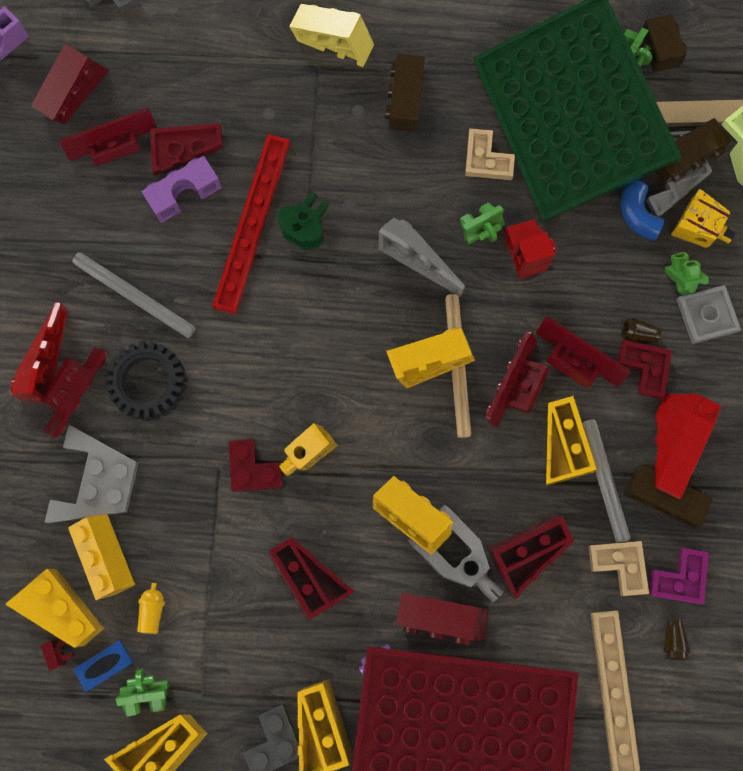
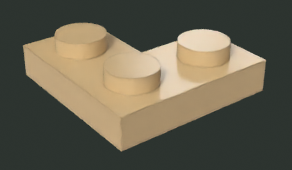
(483, 162)
(627, 560)

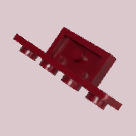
(109, 139)
(579, 358)
(520, 383)
(68, 388)

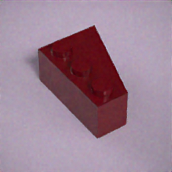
(68, 84)
(530, 552)
(307, 580)
(442, 618)

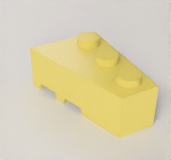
(333, 30)

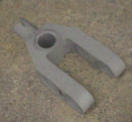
(476, 556)

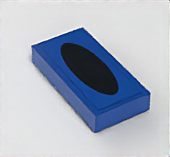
(103, 665)

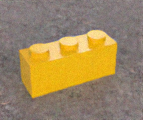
(413, 514)
(101, 556)

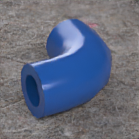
(636, 214)

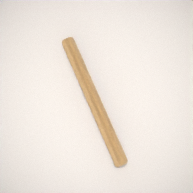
(458, 374)

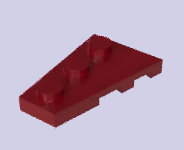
(180, 145)

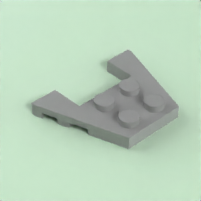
(675, 192)
(104, 484)

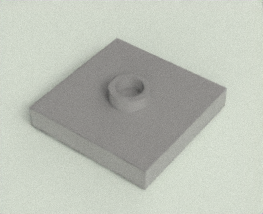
(708, 314)

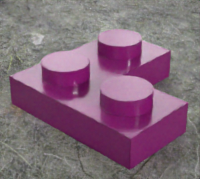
(686, 584)

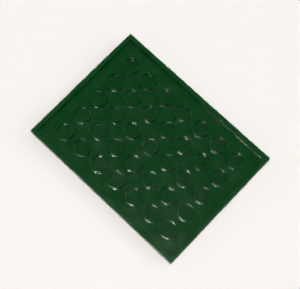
(576, 108)

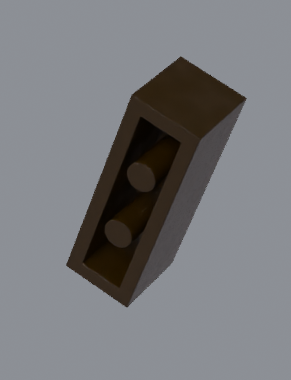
(405, 92)
(696, 148)
(689, 509)

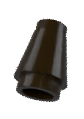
(640, 331)
(676, 641)

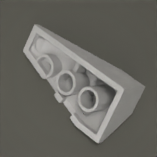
(408, 247)

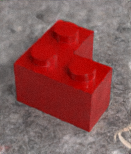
(529, 248)

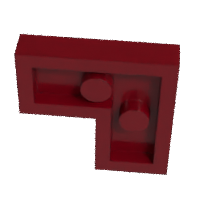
(652, 363)
(247, 474)

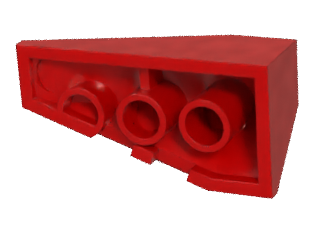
(41, 360)
(682, 433)

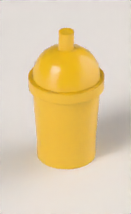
(150, 611)

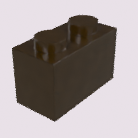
(665, 43)

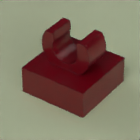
(53, 654)

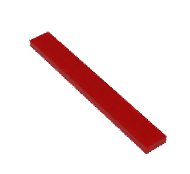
(251, 225)

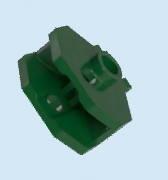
(302, 224)

